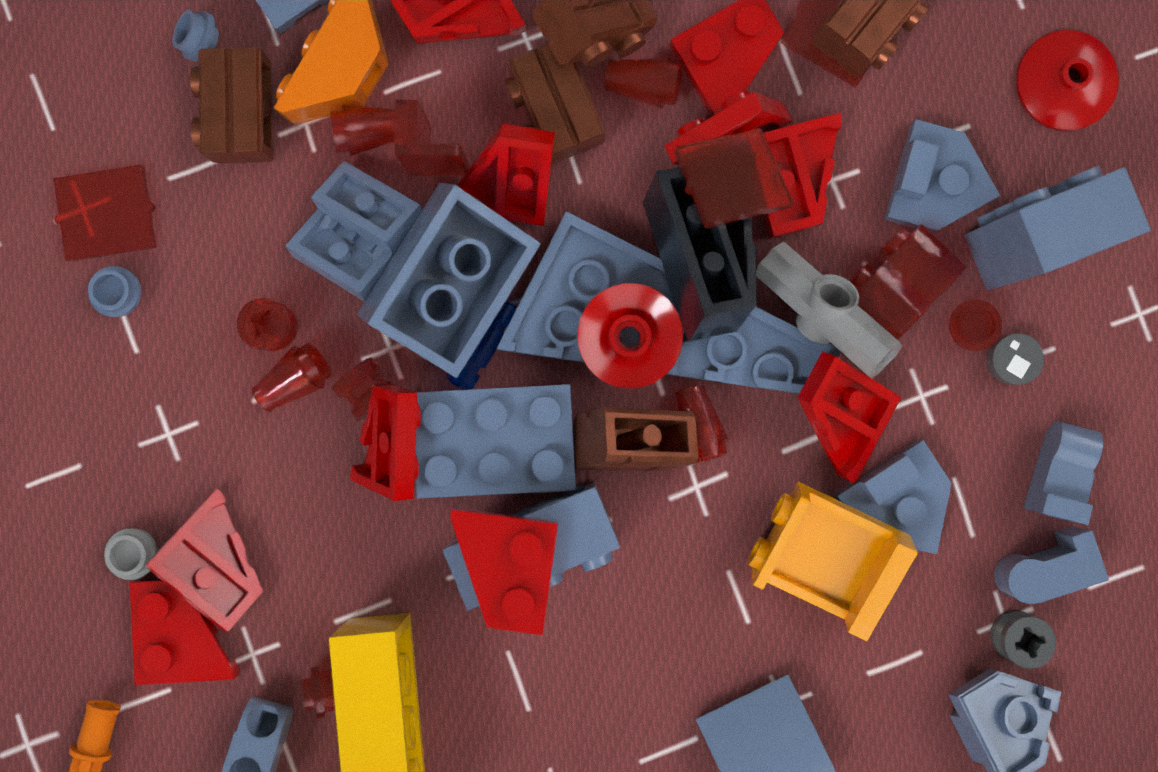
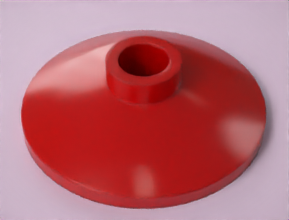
(1050, 93)
(637, 308)

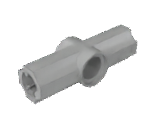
(828, 309)

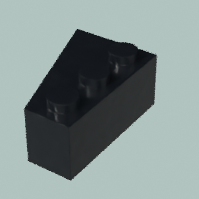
(706, 267)

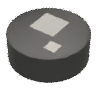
(1015, 359)

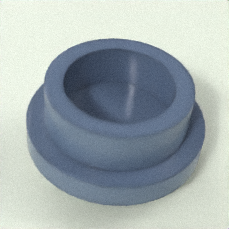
(194, 32)
(114, 291)

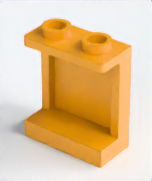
(832, 557)

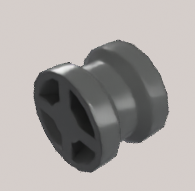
(1011, 632)

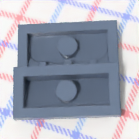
(353, 229)
(765, 733)

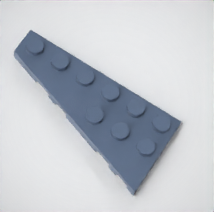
(589, 260)

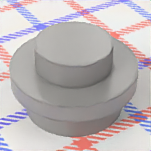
(129, 553)

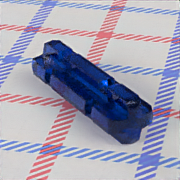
(484, 350)

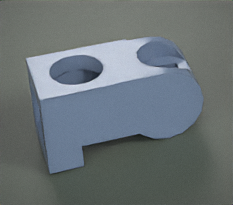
(1065, 473)
(1054, 571)
(259, 737)

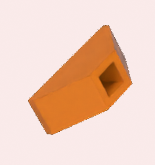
(337, 64)

